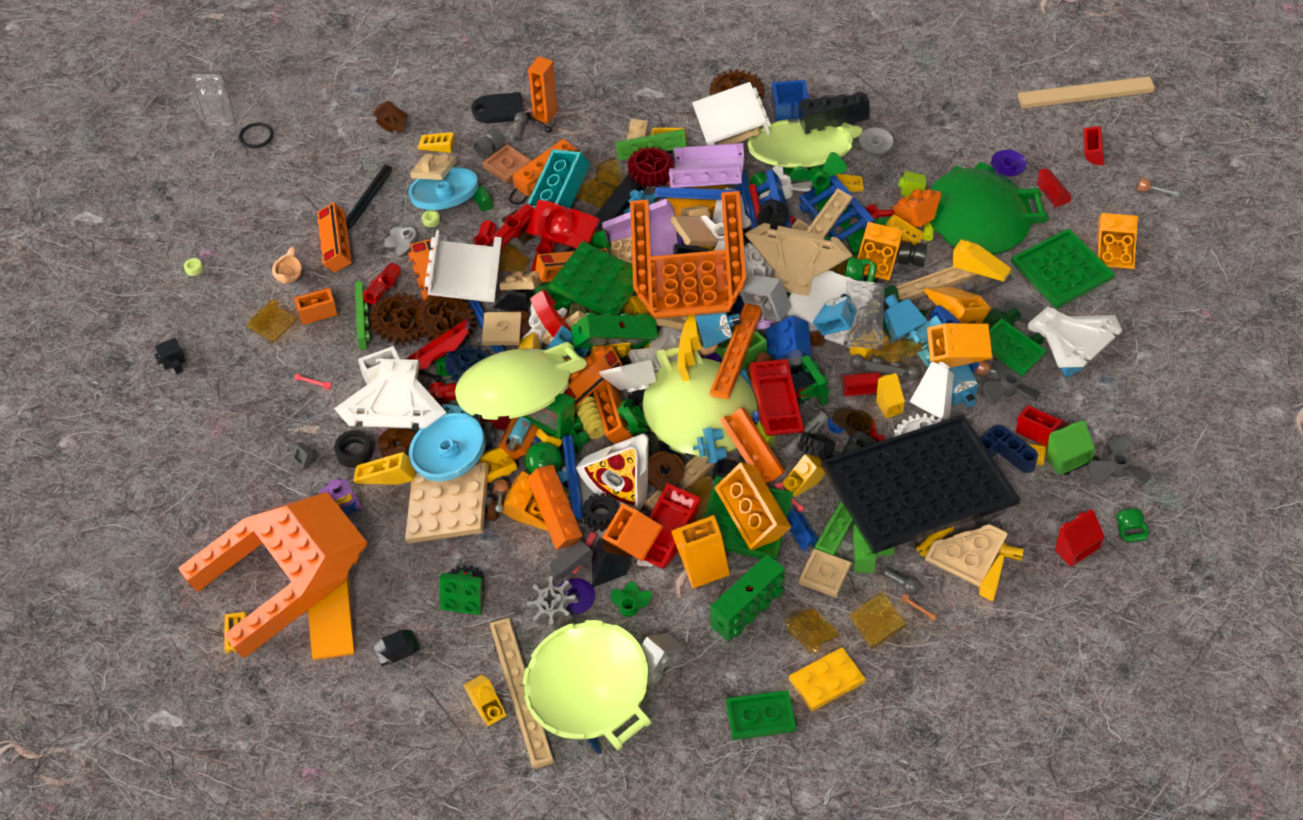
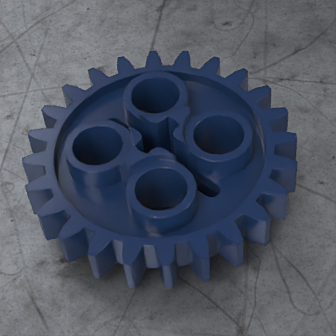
(462, 359)

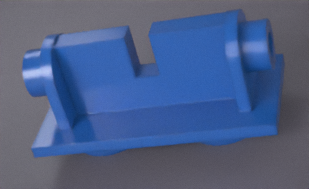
(798, 529)

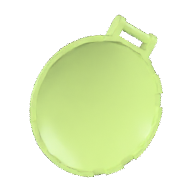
(790, 147)
(517, 381)
(682, 409)
(587, 682)

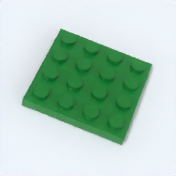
(1062, 268)
(595, 280)
(731, 536)

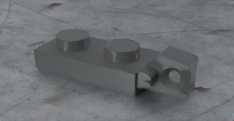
(984, 284)

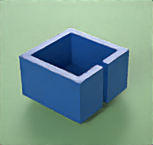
(786, 97)
(788, 338)

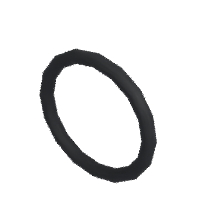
(251, 125)

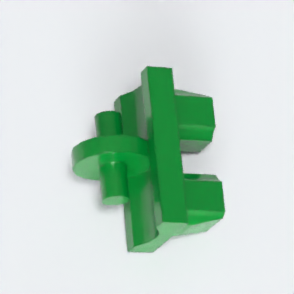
(579, 438)

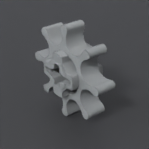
(548, 606)

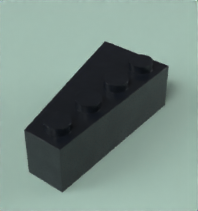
(833, 111)

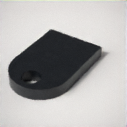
(497, 107)

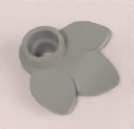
(400, 239)

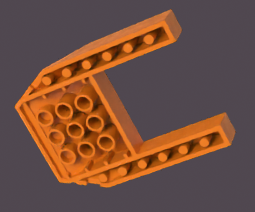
(688, 281)
(310, 544)

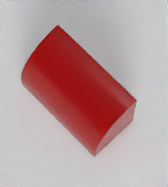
(1094, 145)
(1053, 188)
(860, 383)

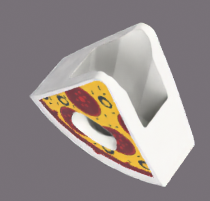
(619, 471)

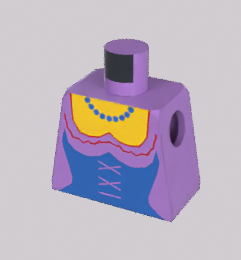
(343, 495)

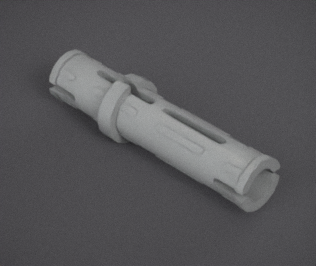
(811, 427)

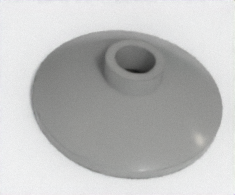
(876, 140)

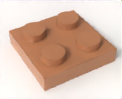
(505, 163)

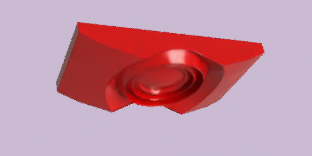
(561, 224)
(437, 348)
(776, 397)
(673, 510)

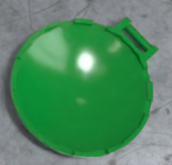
(985, 209)

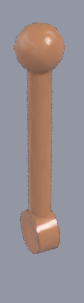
(905, 599)

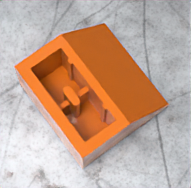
(918, 207)
(315, 305)
(632, 532)

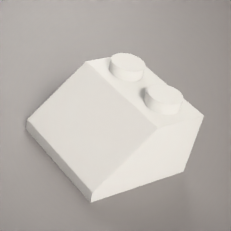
(631, 376)

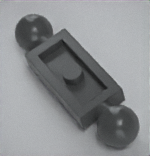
(877, 364)

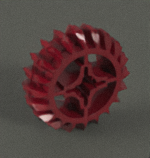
(650, 166)

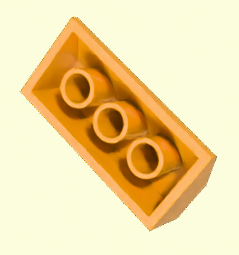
(752, 506)

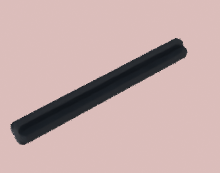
(368, 195)

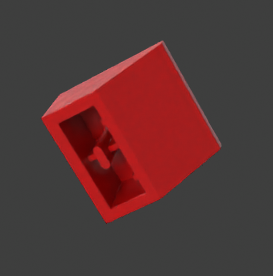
(1038, 425)
(1079, 538)

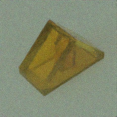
(608, 173)
(512, 260)

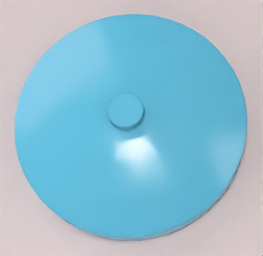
(453, 190)
(447, 447)

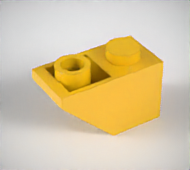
(890, 396)
(804, 475)
(485, 699)

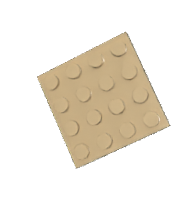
(447, 507)

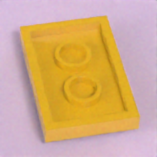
(827, 679)

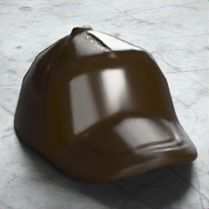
(853, 420)

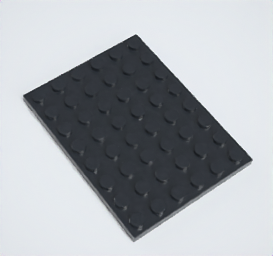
(919, 483)

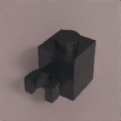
(170, 355)

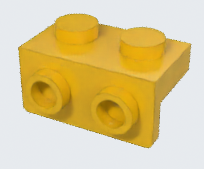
(498, 462)

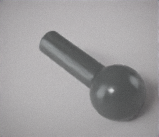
(520, 118)
(910, 585)

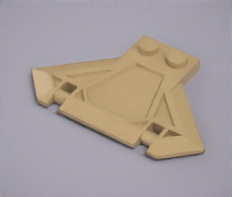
(797, 255)

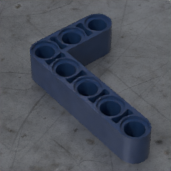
(1011, 447)

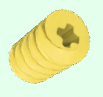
(590, 418)

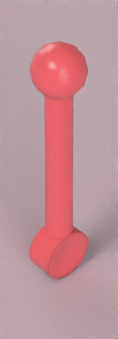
(327, 385)
(800, 508)

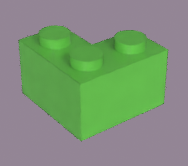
(863, 558)

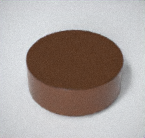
(492, 514)

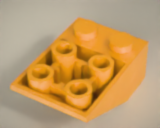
(1117, 240)
(882, 247)
(960, 303)
(959, 343)
(521, 503)
(702, 551)

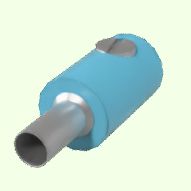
(518, 432)

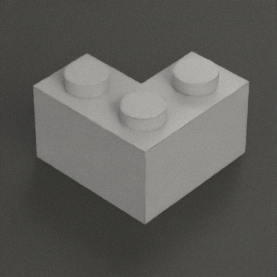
(767, 294)
(661, 651)

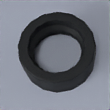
(349, 437)

